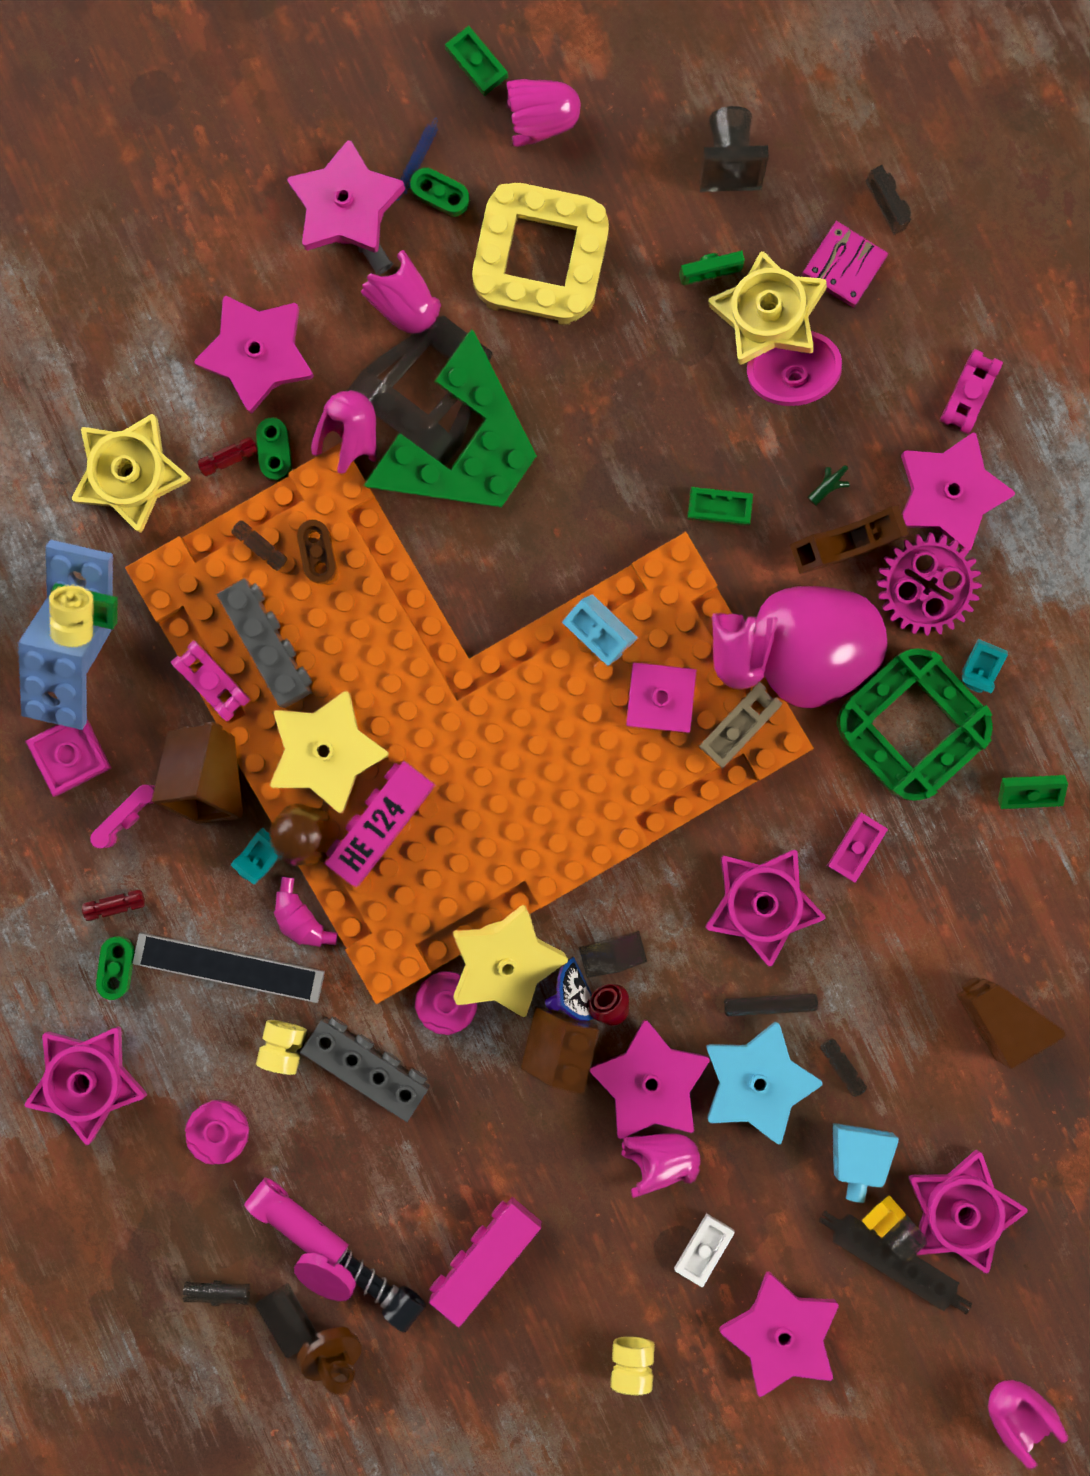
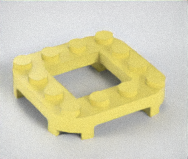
(532, 296)

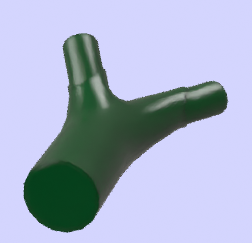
(829, 484)

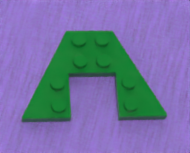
(491, 460)

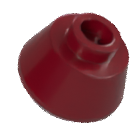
(609, 1004)

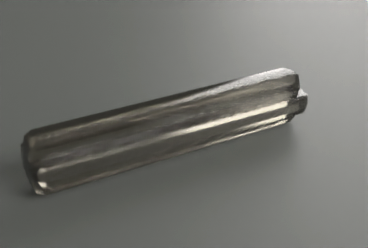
(770, 1005)

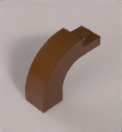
(849, 540)

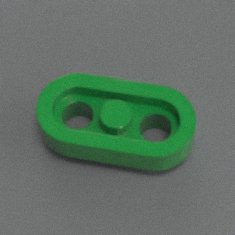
(441, 192)
(274, 448)
(114, 966)

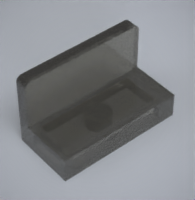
(287, 1320)

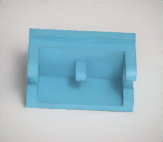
(599, 629)

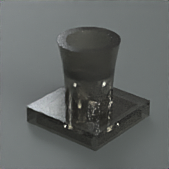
(732, 161)

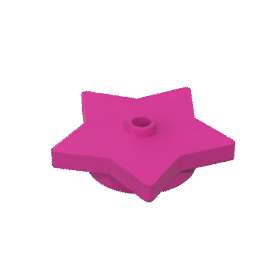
(344, 201)
(261, 372)
(932, 504)
(786, 909)
(644, 1060)
(62, 1085)
(986, 1214)
(776, 1313)

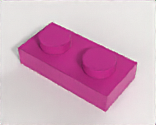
(857, 847)

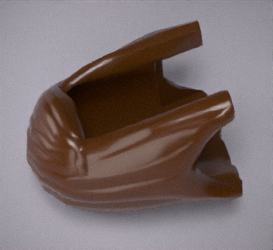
(297, 835)

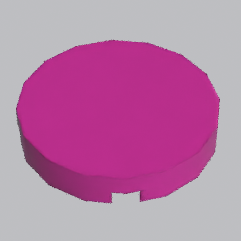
(437, 1006)
(217, 1132)
(323, 1278)

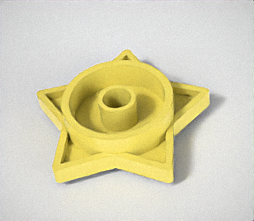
(769, 309)
(107, 461)
(349, 751)
(505, 962)

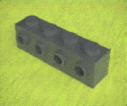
(264, 643)
(366, 1068)

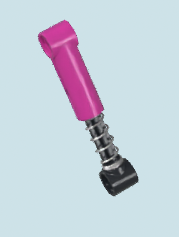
(273, 1206)

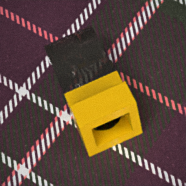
(896, 1229)

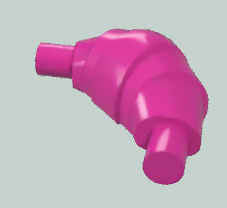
(297, 920)

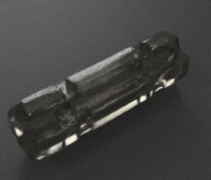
(259, 545)
(843, 1067)

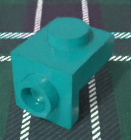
(983, 666)
(256, 858)

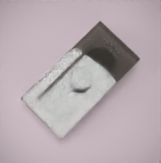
(884, 192)

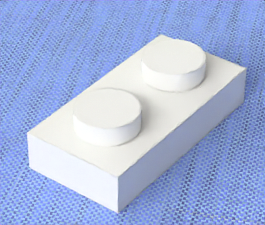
(704, 1250)

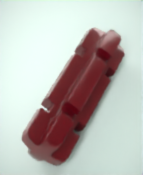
(227, 456)
(113, 905)

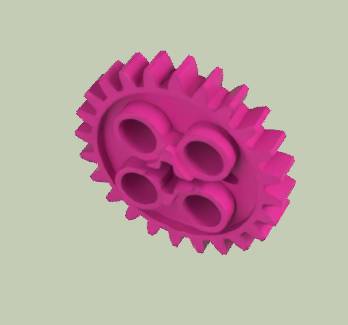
(944, 559)

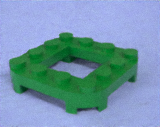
(947, 692)

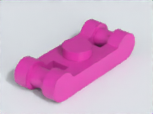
(971, 391)
(210, 681)
(123, 816)

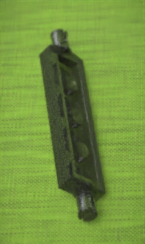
(913, 1275)

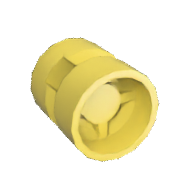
(71, 616)
(281, 1047)
(632, 1371)

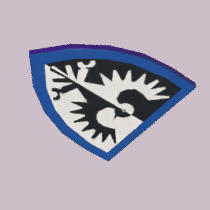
(572, 993)

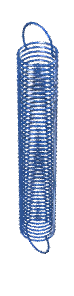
(422, 150)

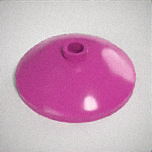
(796, 376)

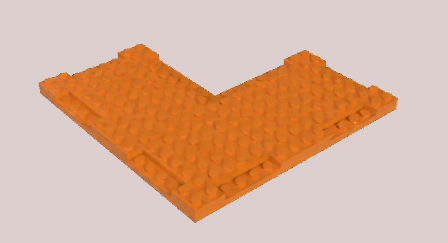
(520, 739)

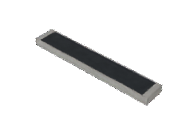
(228, 967)

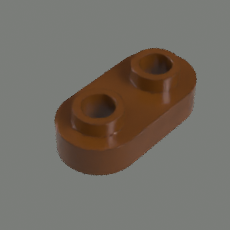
(317, 552)

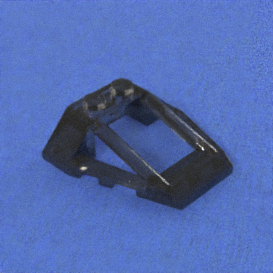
(403, 414)

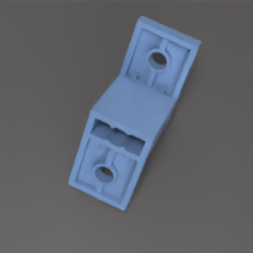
(58, 668)

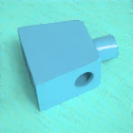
(862, 1158)

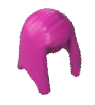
(541, 109)
(403, 297)
(355, 422)
(739, 650)
(662, 1160)
(1023, 1418)

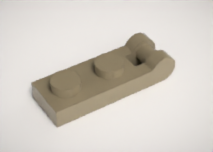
(739, 726)

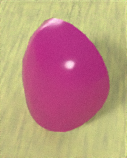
(822, 644)

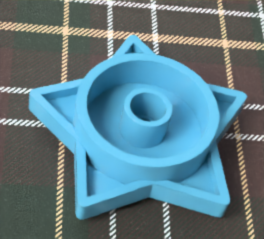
(741, 1066)

